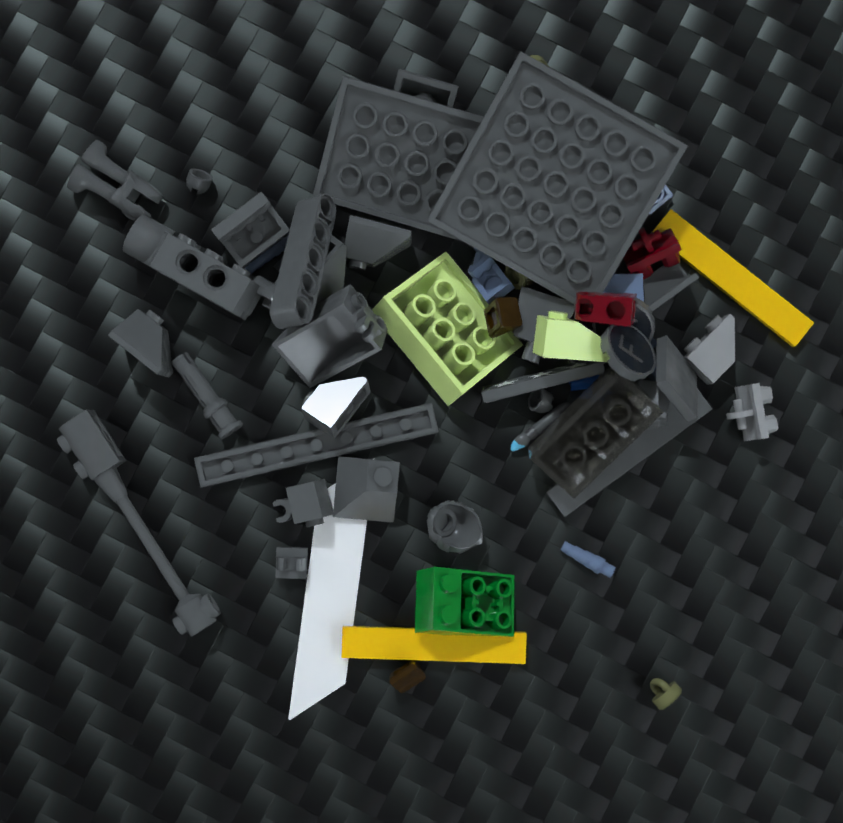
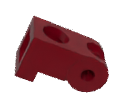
(606, 308)

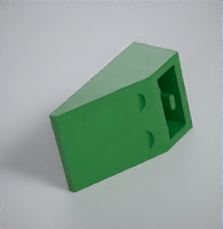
(464, 602)

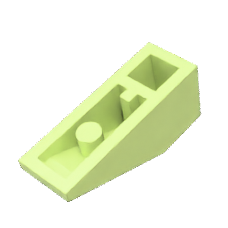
(566, 339)

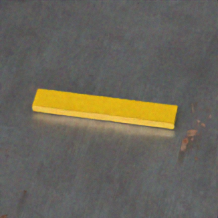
(736, 281)
(405, 644)

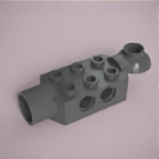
(174, 253)

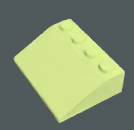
(443, 328)

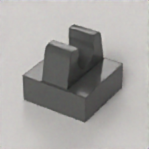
(291, 562)

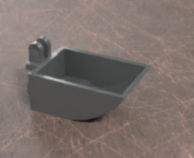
(336, 338)

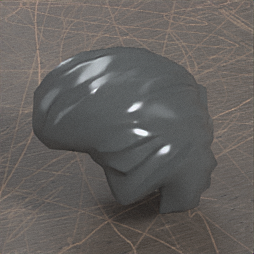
(454, 527)

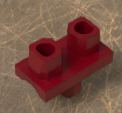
(652, 249)

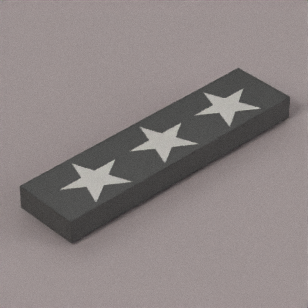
(541, 380)

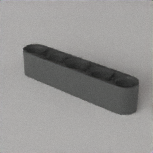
(303, 262)

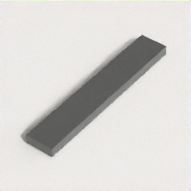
(641, 448)

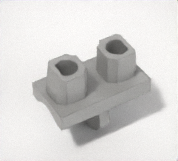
(750, 411)

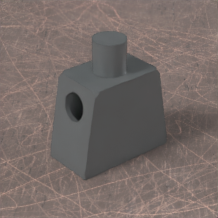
(537, 303)

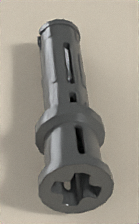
(214, 407)

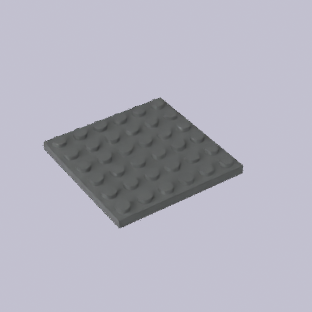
(556, 181)

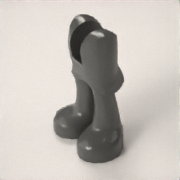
(125, 195)

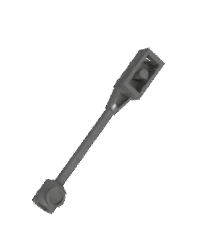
(99, 460)

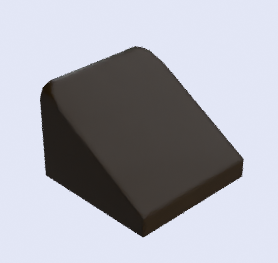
(502, 316)
(407, 676)

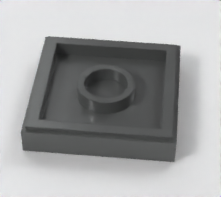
(676, 378)

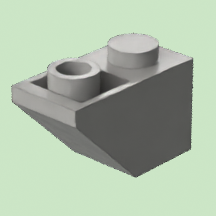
(715, 351)

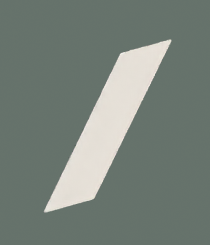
(327, 608)

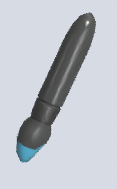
(539, 427)

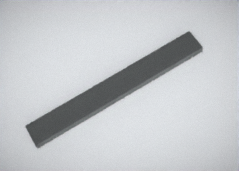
(315, 445)

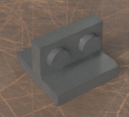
(251, 230)

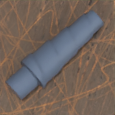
(267, 256)
(588, 559)

